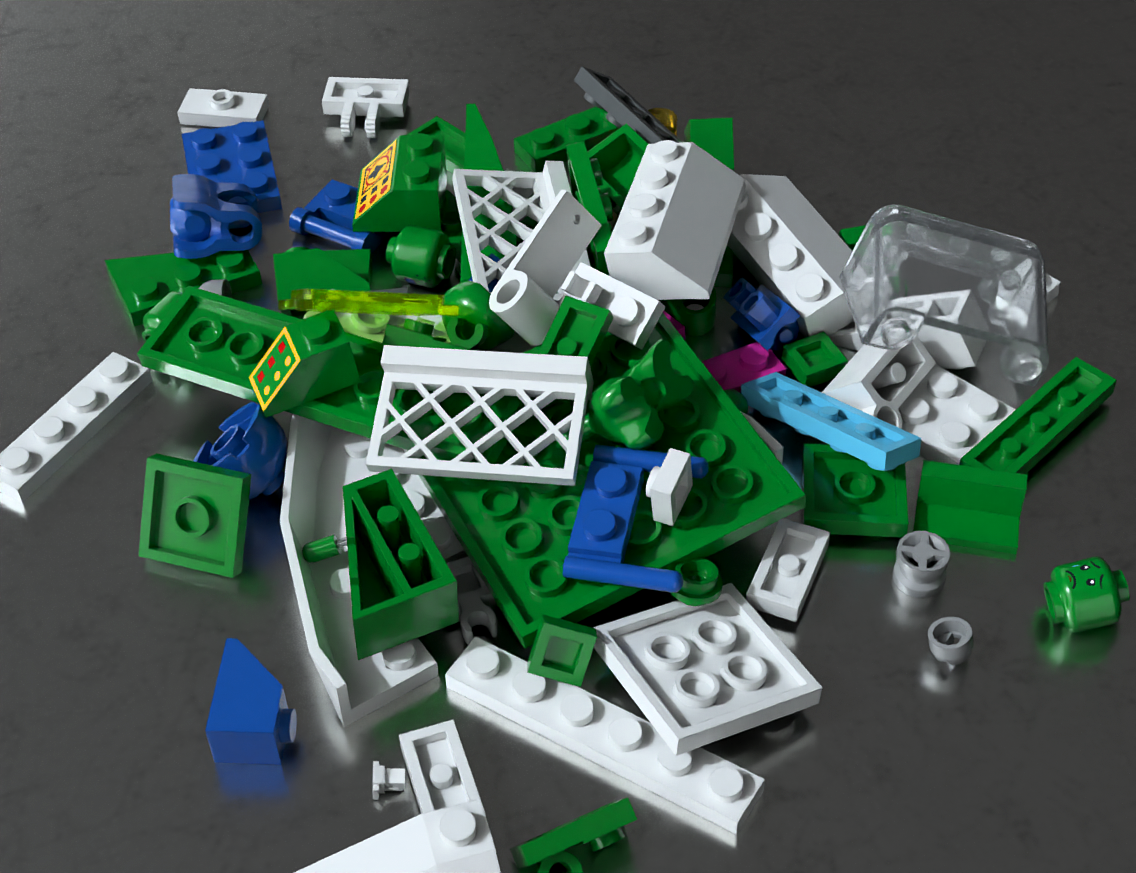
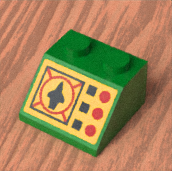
(403, 186)

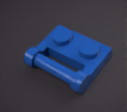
(331, 217)

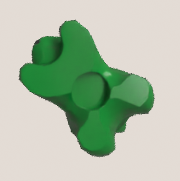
(628, 405)

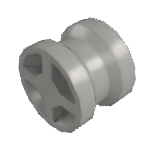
(932, 558)

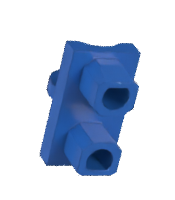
(763, 315)

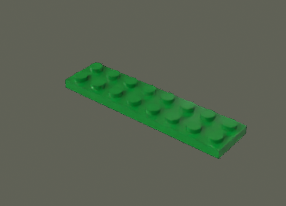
(224, 339)

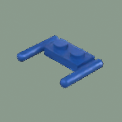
(607, 518)

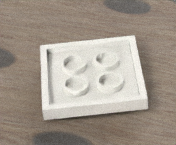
(705, 669)

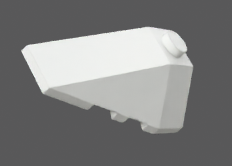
(433, 842)

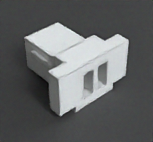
(387, 779)

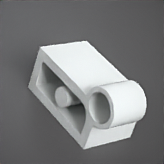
(881, 379)

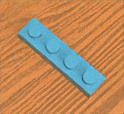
(832, 421)

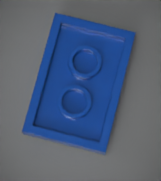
(235, 156)

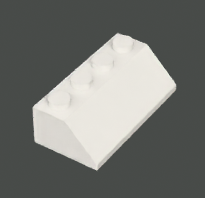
(675, 222)
(792, 252)

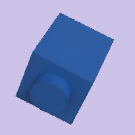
(248, 711)

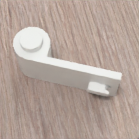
(541, 266)

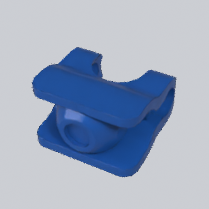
(203, 217)

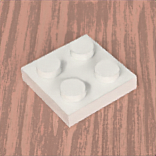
(950, 415)

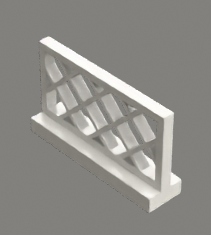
(500, 185)
(475, 374)

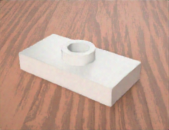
(221, 107)

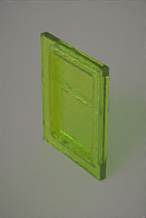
(367, 303)

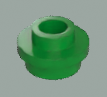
(700, 582)

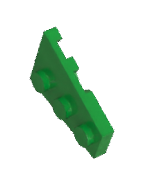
(149, 278)

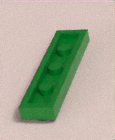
(1043, 419)

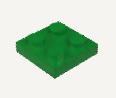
(851, 496)
(194, 515)

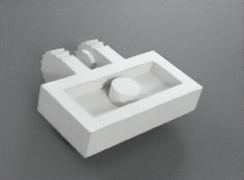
(365, 98)

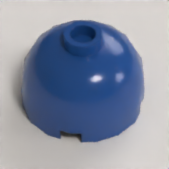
(250, 446)

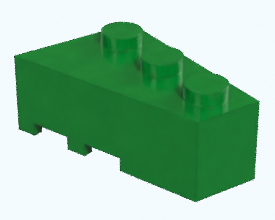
(394, 567)

